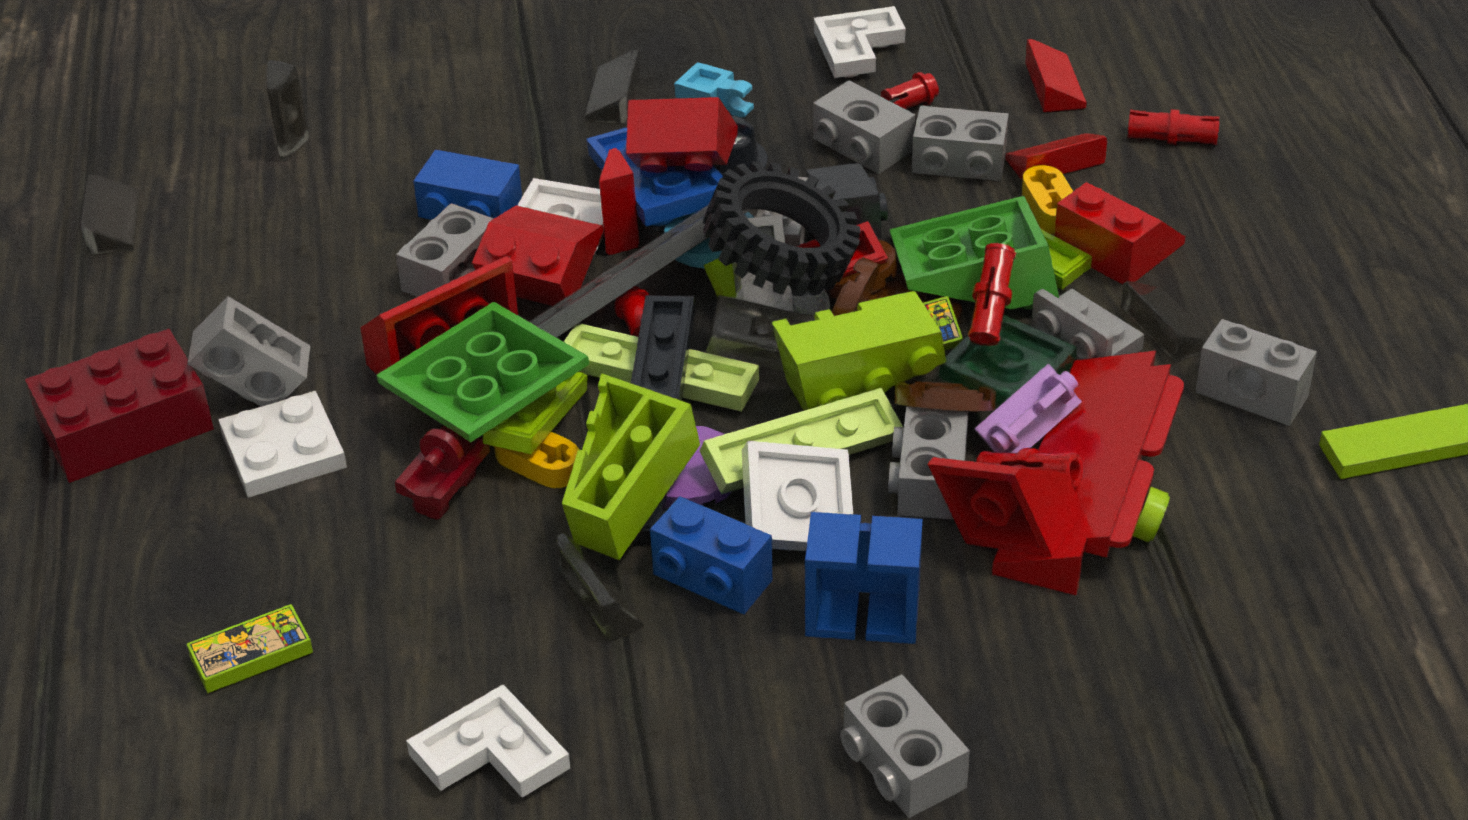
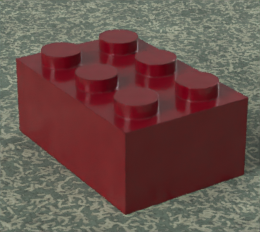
(119, 404)

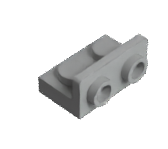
(1084, 325)

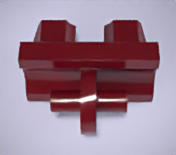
(440, 470)

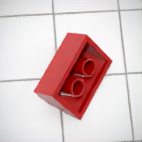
(422, 319)

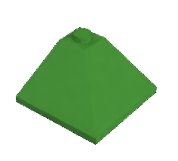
(948, 251)
(482, 371)

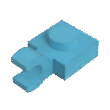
(710, 81)

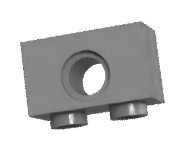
(863, 126)
(1255, 372)

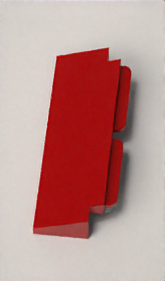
(1120, 420)

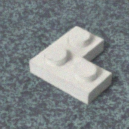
(850, 37)
(491, 731)

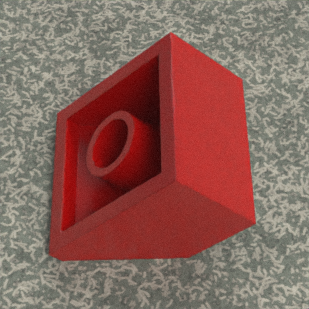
(679, 133)
(1116, 234)
(546, 251)
(1008, 504)

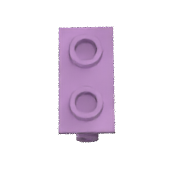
(1030, 412)

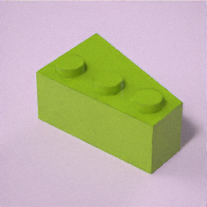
(859, 350)
(627, 464)

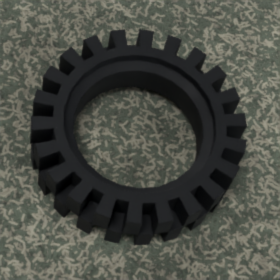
(770, 258)

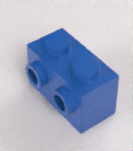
(711, 554)

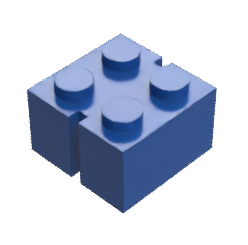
(857, 558)

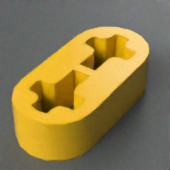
(1043, 189)
(547, 465)

